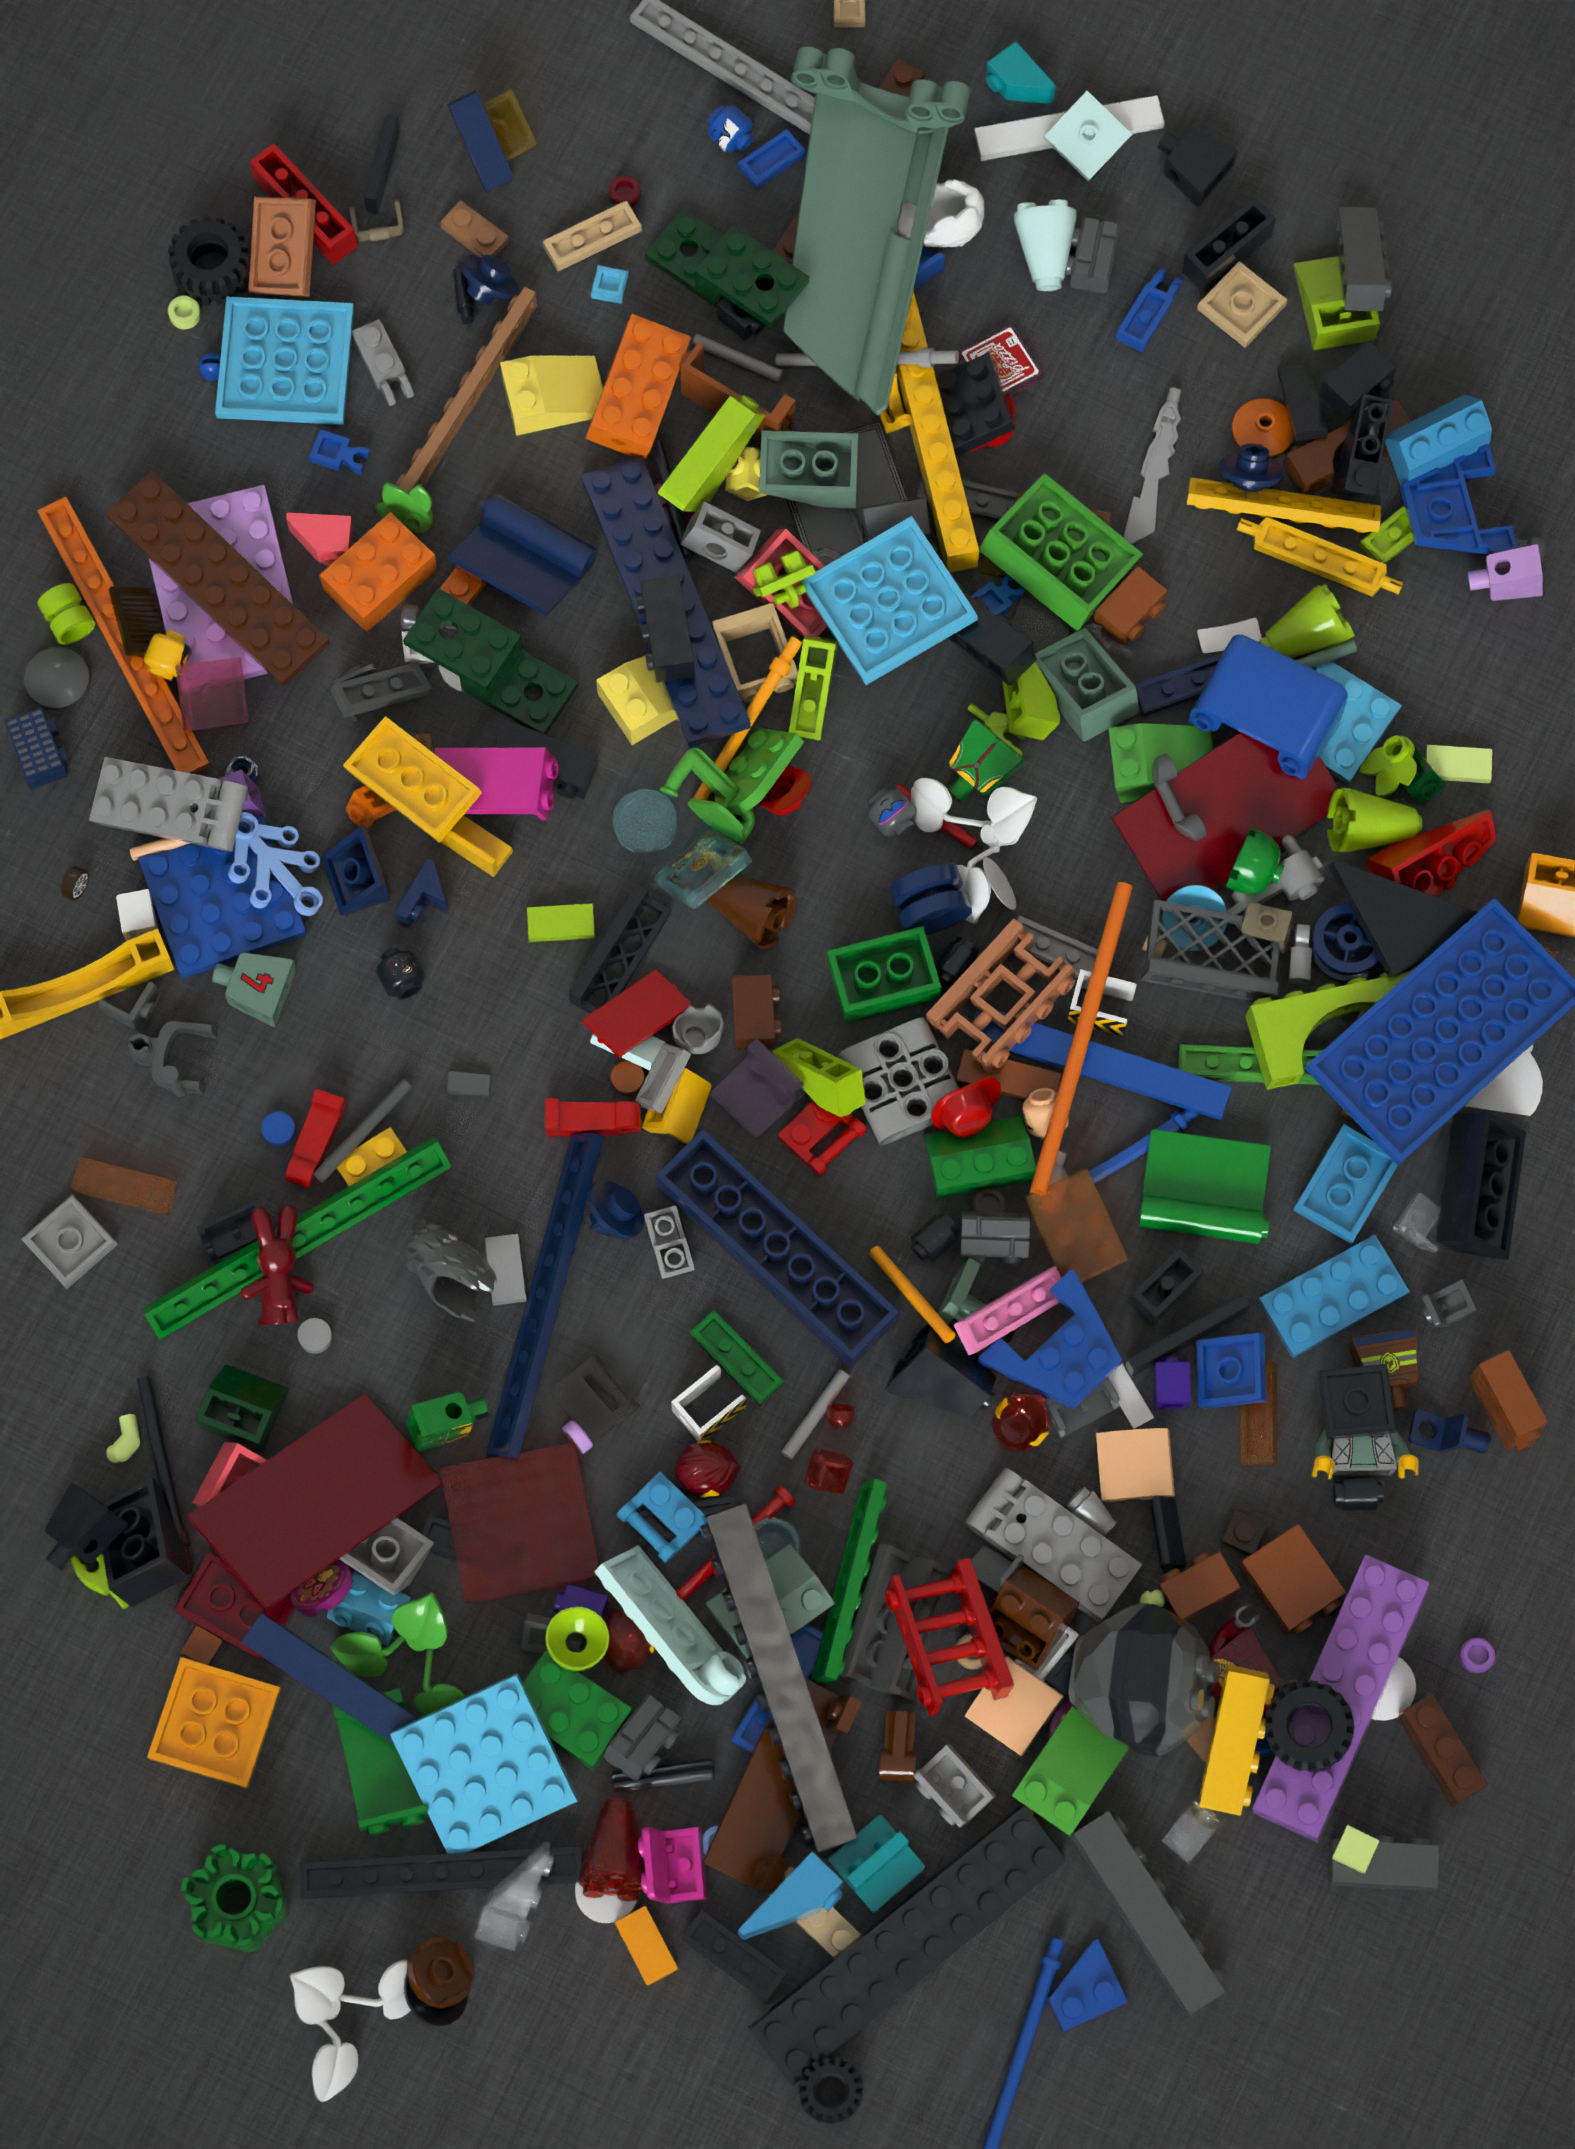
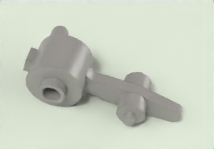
(1298, 879)

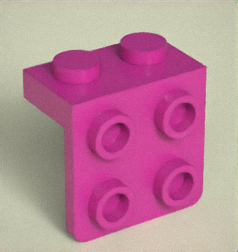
(673, 1865)

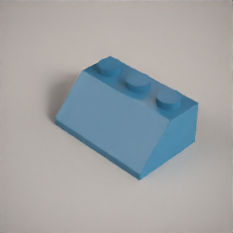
(1439, 438)

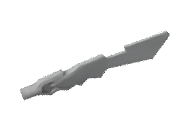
(1155, 467)

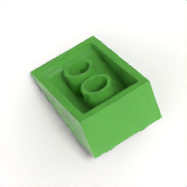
(1139, 744)
(1069, 1772)

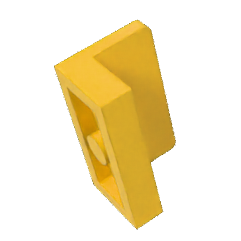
(477, 846)
(682, 1109)

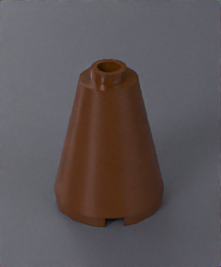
(756, 908)

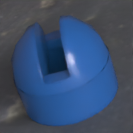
(209, 371)

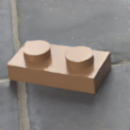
(474, 231)

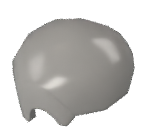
(698, 1029)

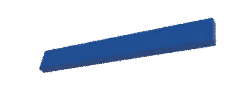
(1123, 1070)

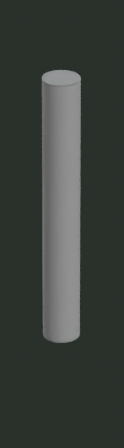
(739, 358)
(815, 1414)

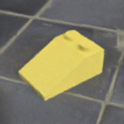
(550, 390)
(635, 699)

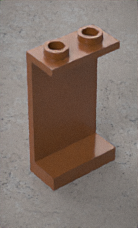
(712, 394)

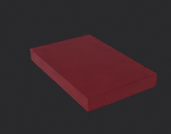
(225, 1605)

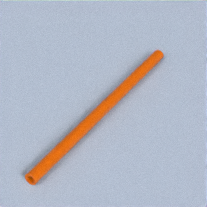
(1081, 1039)

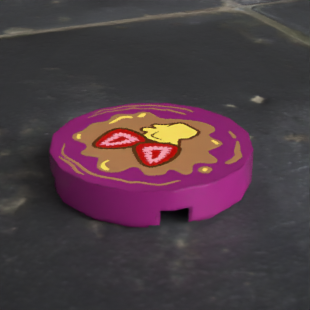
(323, 1590)

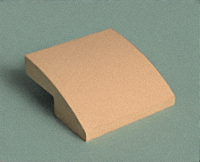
(1135, 1464)
(1019, 1715)

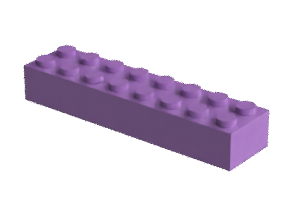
(1358, 1665)

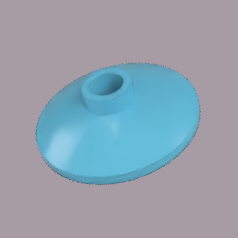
(1198, 897)

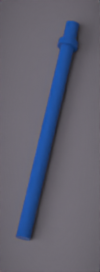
(1050, 1964)

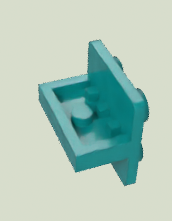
(877, 1863)

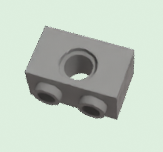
(720, 537)

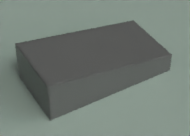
(468, 1083)

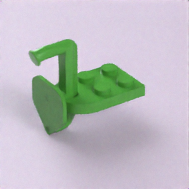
(742, 786)

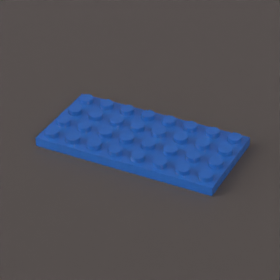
(1445, 1031)

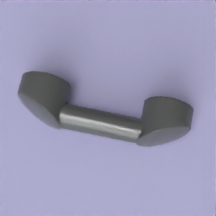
(1162, 772)

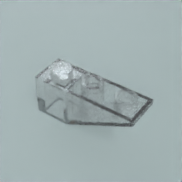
(508, 1904)

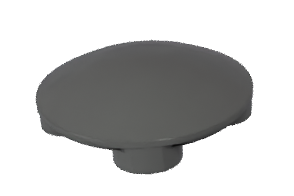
(57, 678)

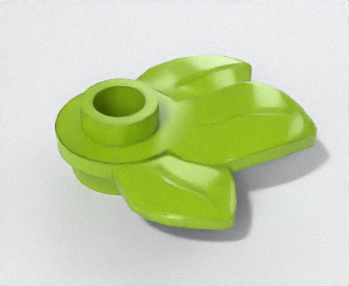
(1391, 765)

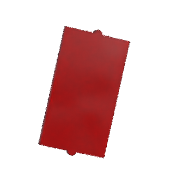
(636, 1013)

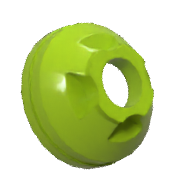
(579, 1621)

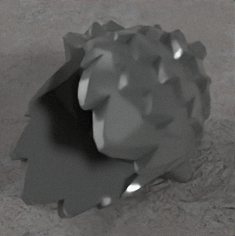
(448, 1268)

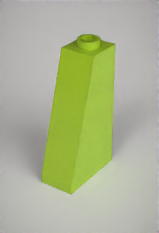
(712, 454)

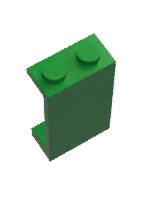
(378, 1776)

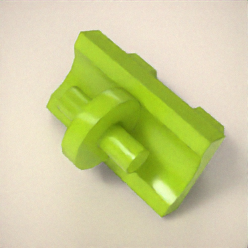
(768, 582)

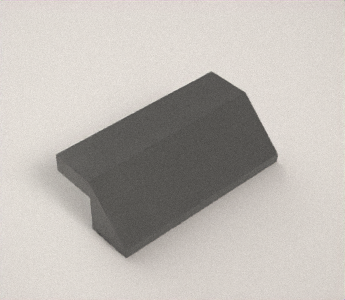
(876, 1649)

